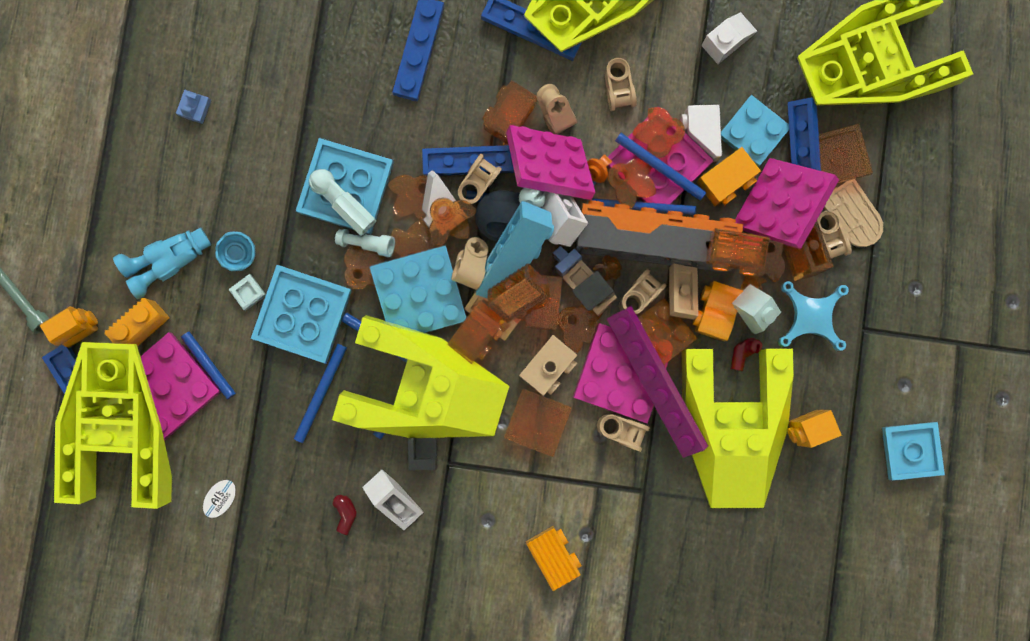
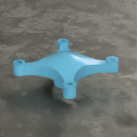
(813, 316)

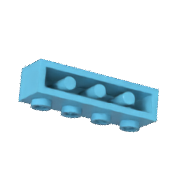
(517, 245)

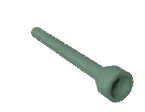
(34, 317)

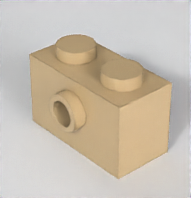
(548, 366)

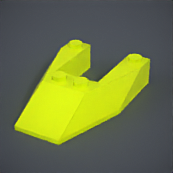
(574, 21)
(869, 63)
(437, 393)
(110, 411)
(740, 436)

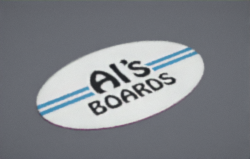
(219, 498)

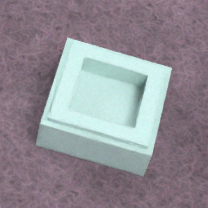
(247, 292)

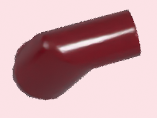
(743, 350)
(347, 512)

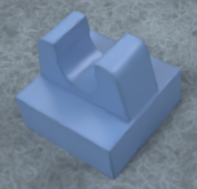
(193, 106)
(565, 260)

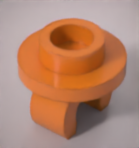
(598, 168)

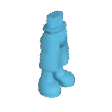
(165, 258)

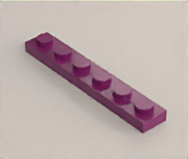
(657, 382)

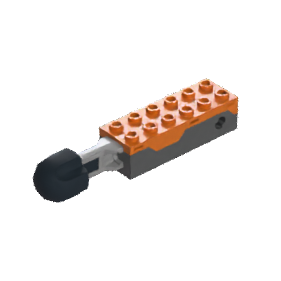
(621, 231)

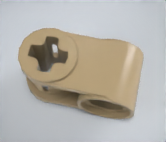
(619, 89)
(555, 109)
(479, 178)
(834, 235)
(471, 263)
(643, 290)
(626, 433)

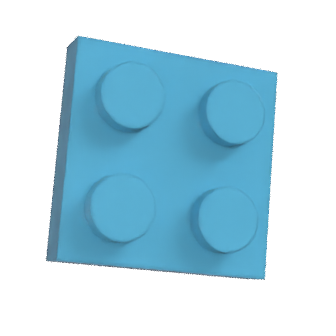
(755, 130)
(913, 451)

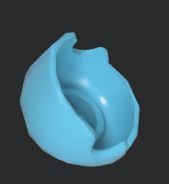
(235, 251)

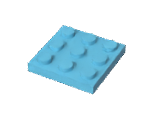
(355, 172)
(419, 291)
(301, 314)

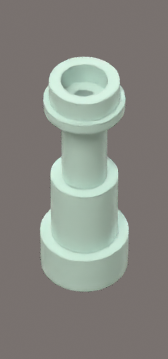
(382, 245)

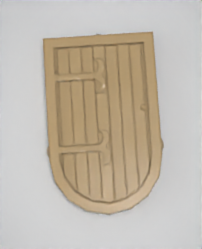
(856, 213)

